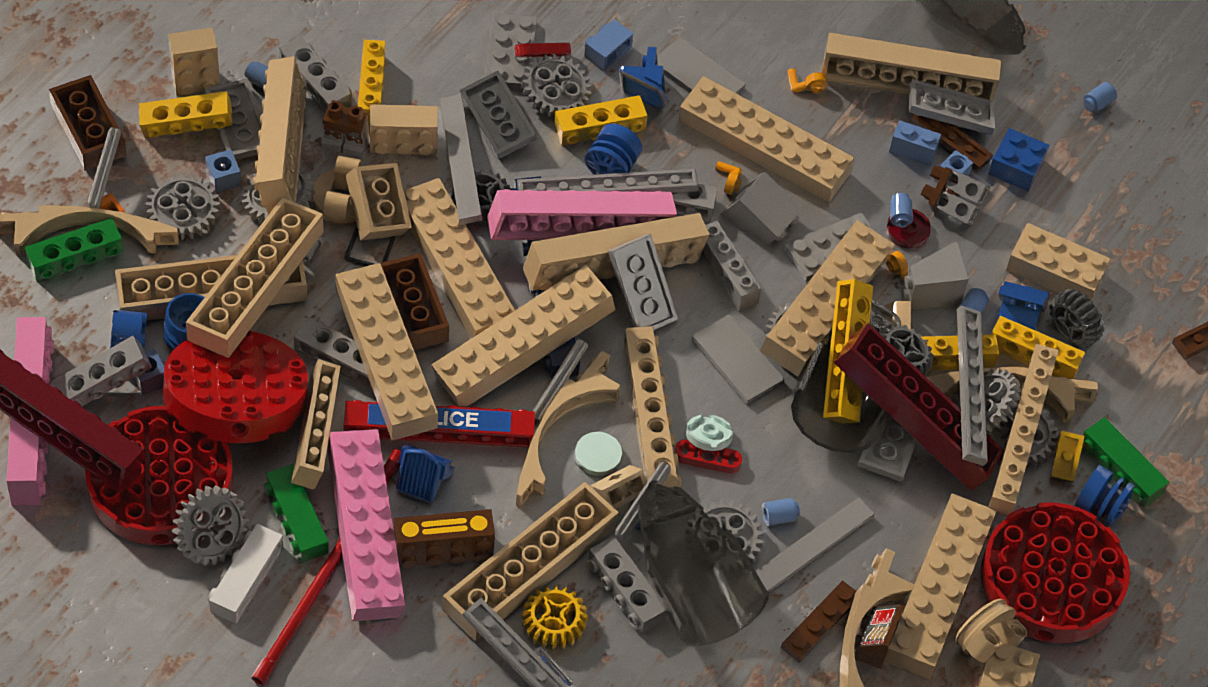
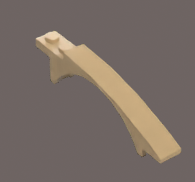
(32, 227)
(586, 389)
(1059, 396)
(878, 589)

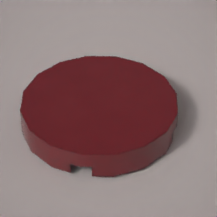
(913, 235)

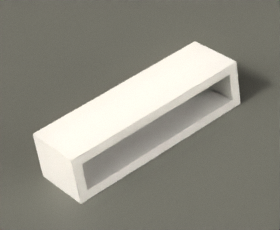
(246, 573)

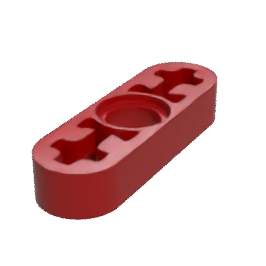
(540, 49)
(698, 461)

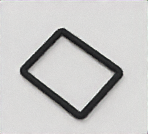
(362, 262)

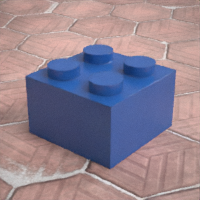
(1018, 159)

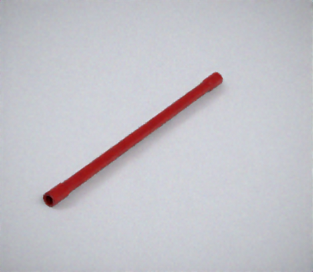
(268, 663)

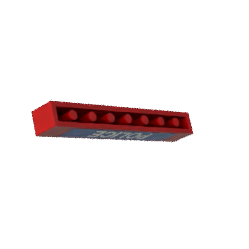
(455, 425)

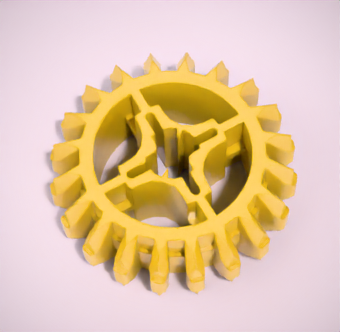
(549, 628)

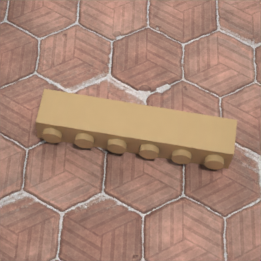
(316, 424)

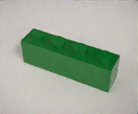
(1125, 462)
(297, 514)

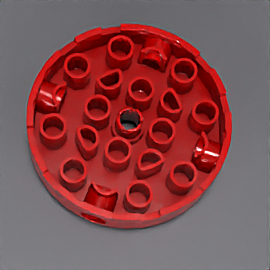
(239, 396)
(171, 469)
(1056, 571)

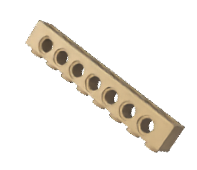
(637, 341)
(1023, 430)

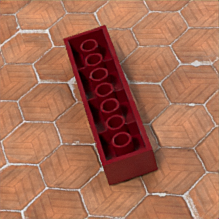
(913, 403)
(68, 426)

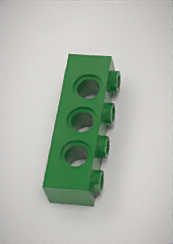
(74, 249)

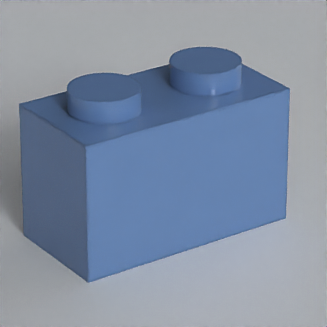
(608, 44)
(915, 143)

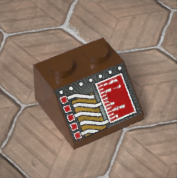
(877, 634)

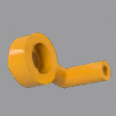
(814, 82)
(733, 182)
(897, 264)

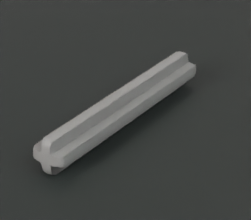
(104, 168)
(560, 378)
(631, 517)

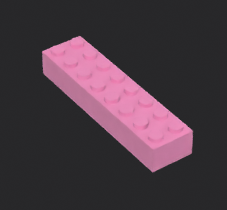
(572, 212)
(26, 450)
(365, 525)

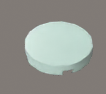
(709, 432)
(598, 453)

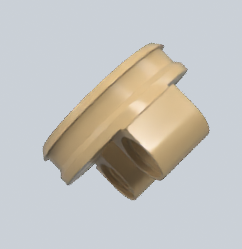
(333, 205)
(989, 629)

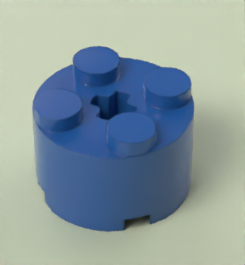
(126, 325)

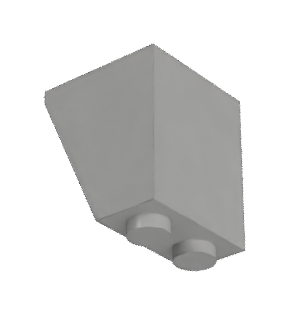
(763, 209)
(936, 280)

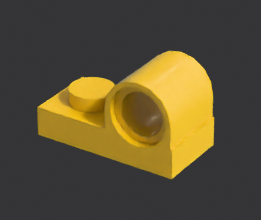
(1067, 456)

